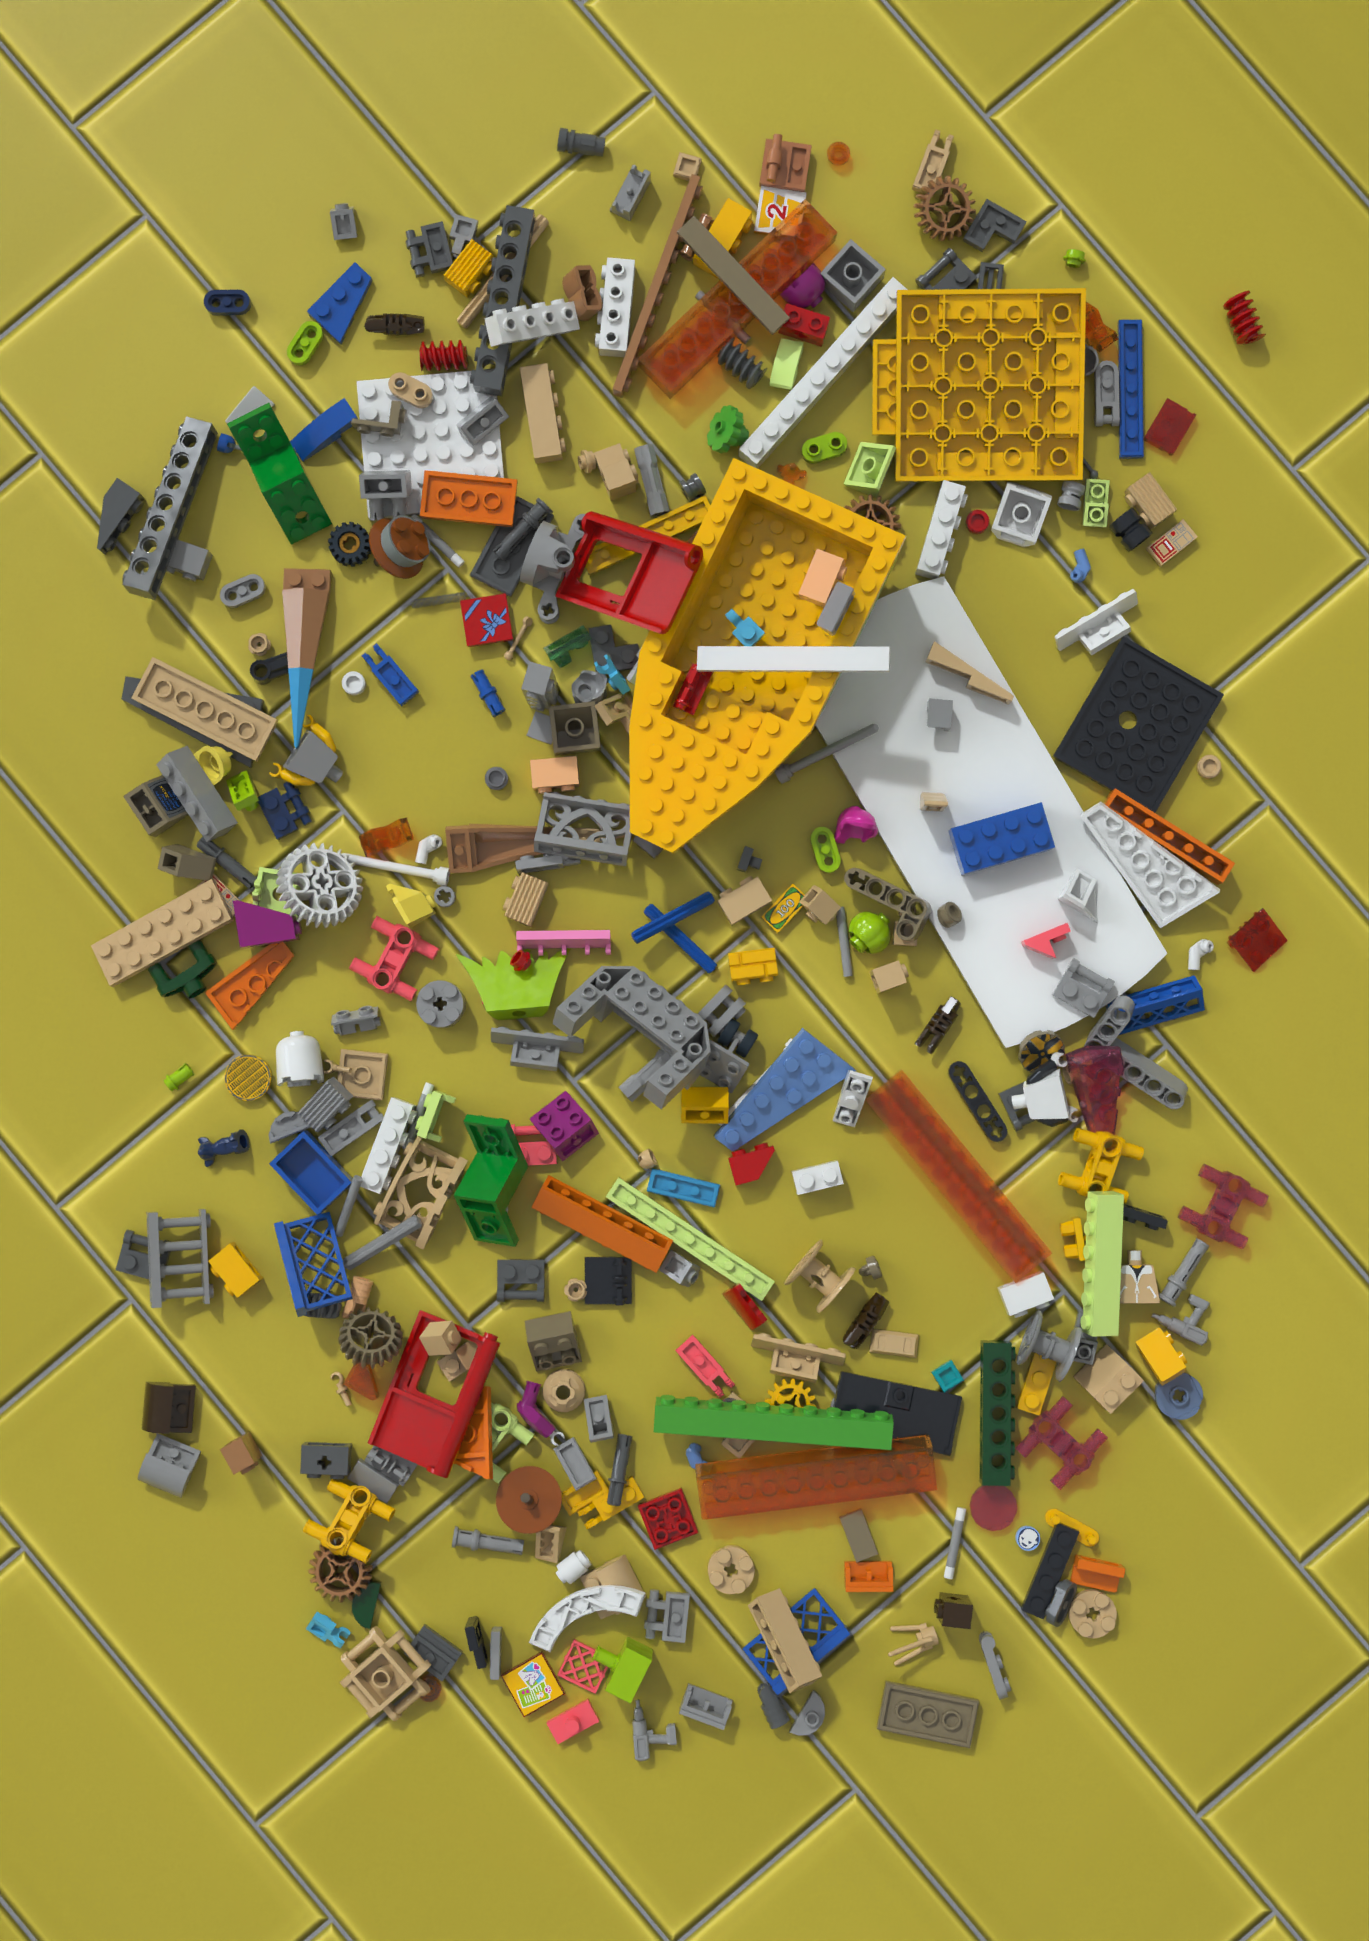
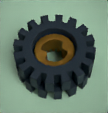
(341, 536)

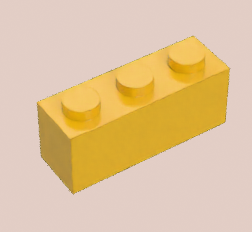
(727, 229)

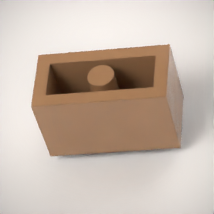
(242, 1454)

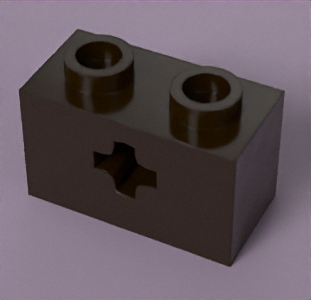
(954, 1610)

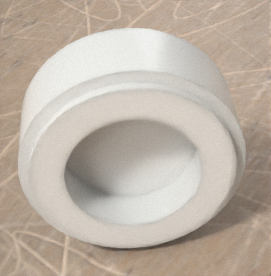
(353, 683)

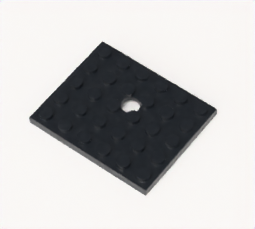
(1169, 717)

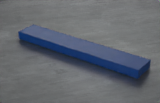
(1130, 389)

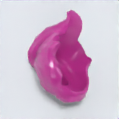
(855, 824)

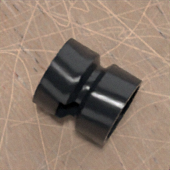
(1130, 529)

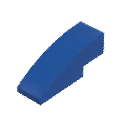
(324, 430)

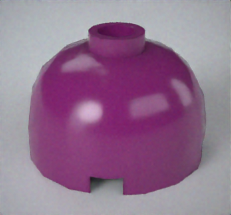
(805, 289)

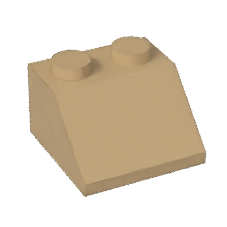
(1108, 1379)

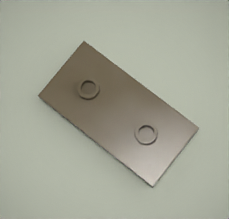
(927, 1714)

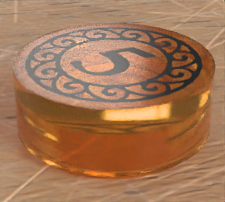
(435, 1687)

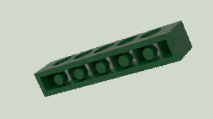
(989, 1352)

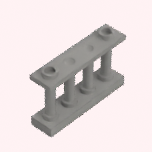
(158, 1247)

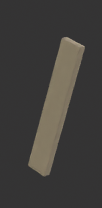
(733, 275)

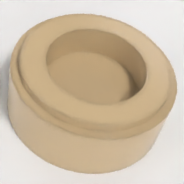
(1209, 766)

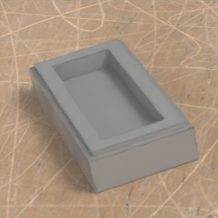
(575, 1463)
(495, 1653)

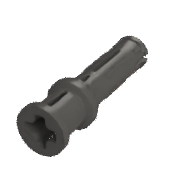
(529, 522)

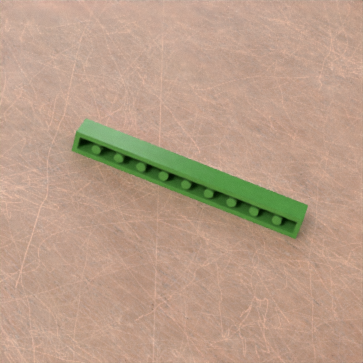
(773, 1422)

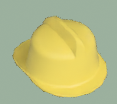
(214, 762)

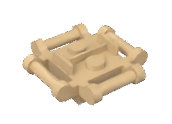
(384, 1674)

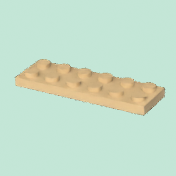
(204, 709)
(162, 933)

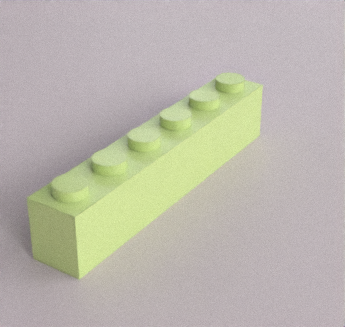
(1102, 1263)

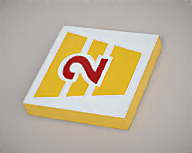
(774, 207)

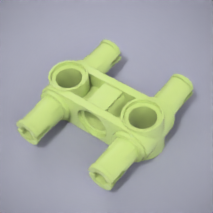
(499, 1430)

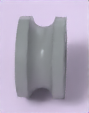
(448, 890)

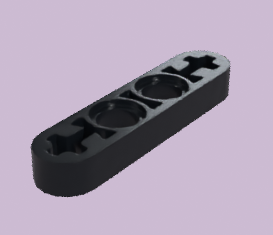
(980, 1099)

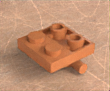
(785, 164)

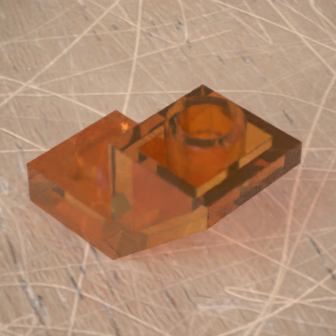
(1096, 333)
(386, 837)

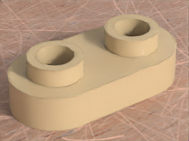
(410, 389)

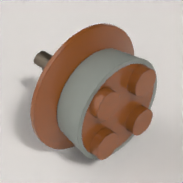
(399, 545)

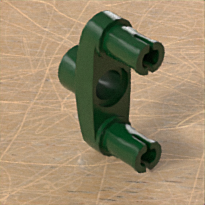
(188, 981)

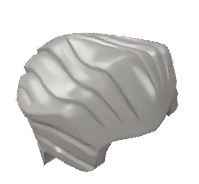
(590, 687)

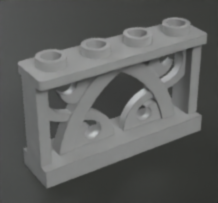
(577, 808)

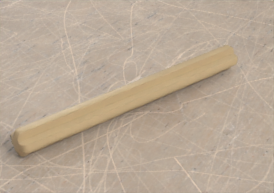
(481, 297)

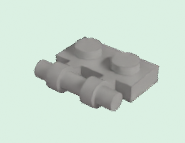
(675, 1616)

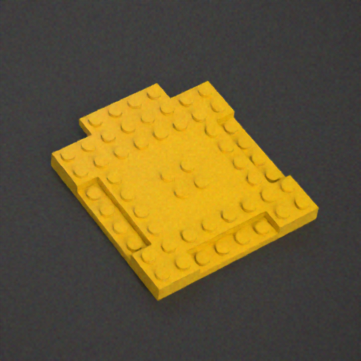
(983, 385)

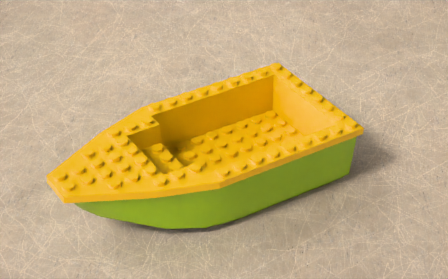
(747, 723)

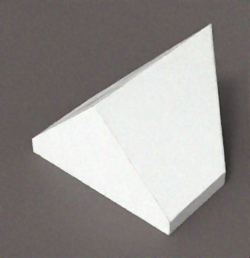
(1081, 894)

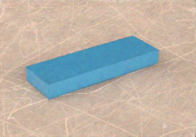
(683, 1187)

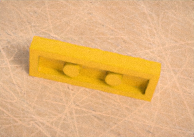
(1036, 1384)

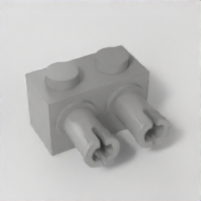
(385, 484)

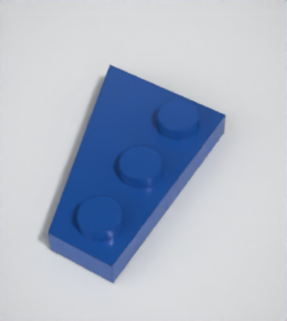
(340, 302)

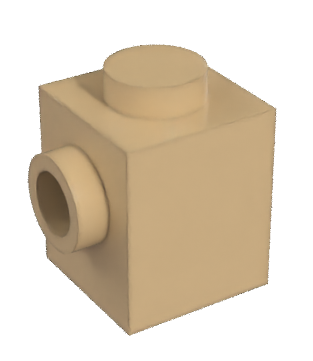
(819, 905)
(440, 1338)

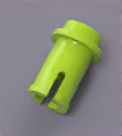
(178, 1077)

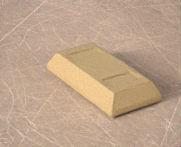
(894, 1343)

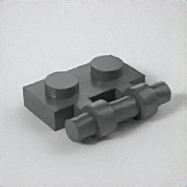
(436, 246)

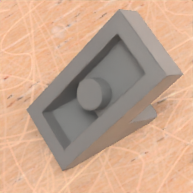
(598, 1418)

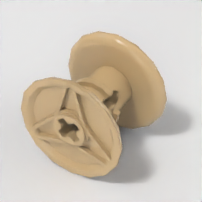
(828, 1281)

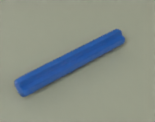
(672, 917)
(683, 941)

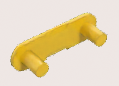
(1086, 1536)

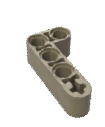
(886, 898)

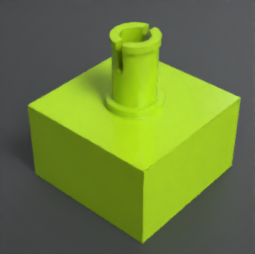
(626, 1668)

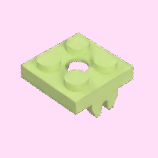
(264, 888)
(433, 1105)

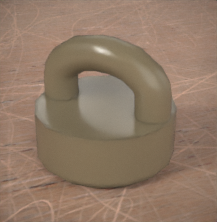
(949, 914)
(872, 1268)

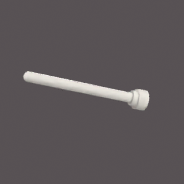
(439, 875)

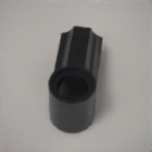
(276, 666)

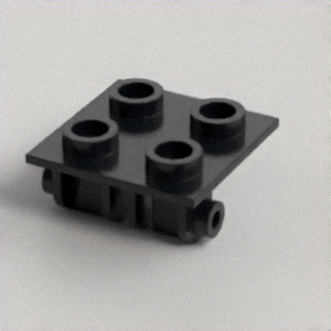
(608, 1280)

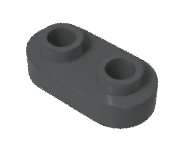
(1058, 1609)

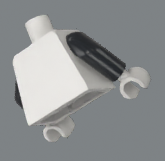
(1046, 1095)

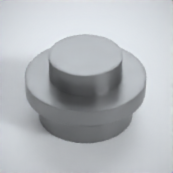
(496, 778)

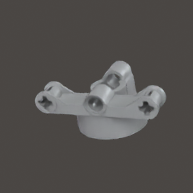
(546, 561)

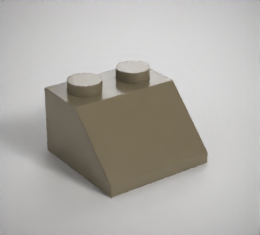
(574, 728)

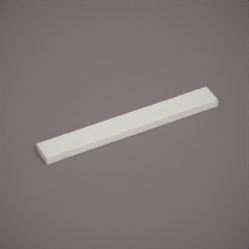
(792, 659)

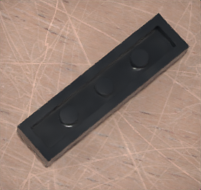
(1050, 1570)

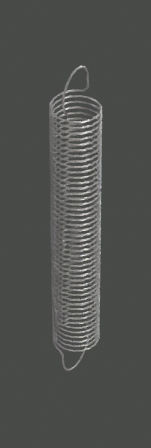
(438, 598)

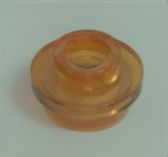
(838, 147)

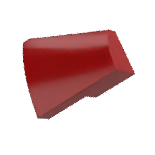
(744, 1306)

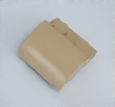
(614, 1572)

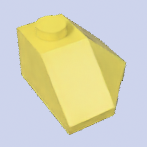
(412, 904)

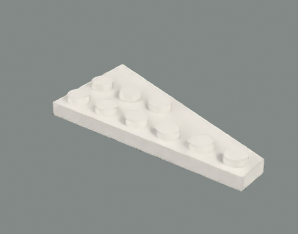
(1155, 875)

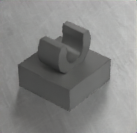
(748, 860)

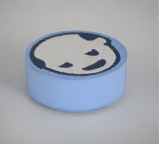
(1027, 1538)

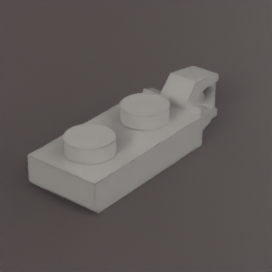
(548, 862)

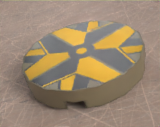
(1038, 1049)

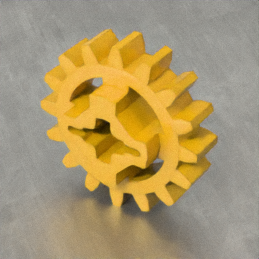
(796, 1390)

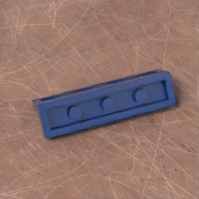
(1159, 997)

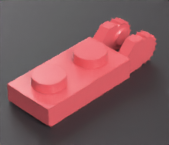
(703, 1364)

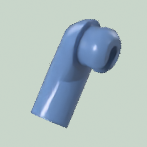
(693, 1455)

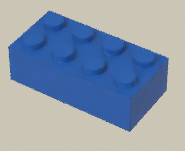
(1001, 838)

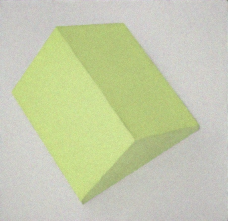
(870, 467)

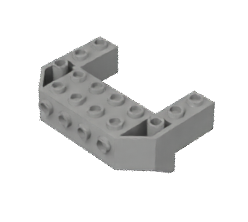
(653, 1014)

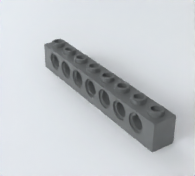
(513, 219)
(148, 583)

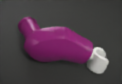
(532, 1414)

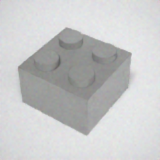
(852, 275)

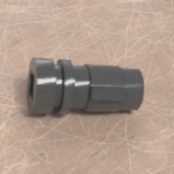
(581, 143)

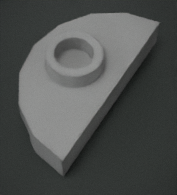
(287, 1125)
(810, 1716)

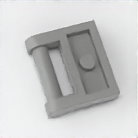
(1079, 995)

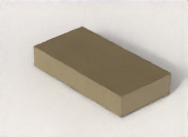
(858, 1535)

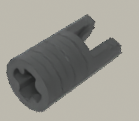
(772, 1706)

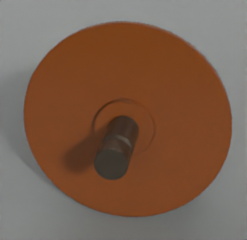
(528, 1499)

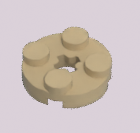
(725, 1557)
(1099, 1602)

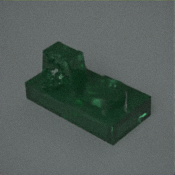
(559, 649)

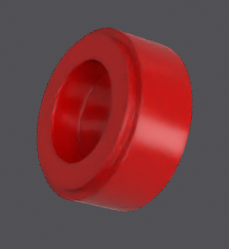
(977, 521)

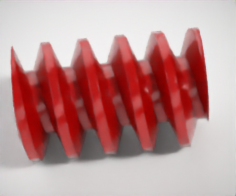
(1242, 319)
(443, 355)

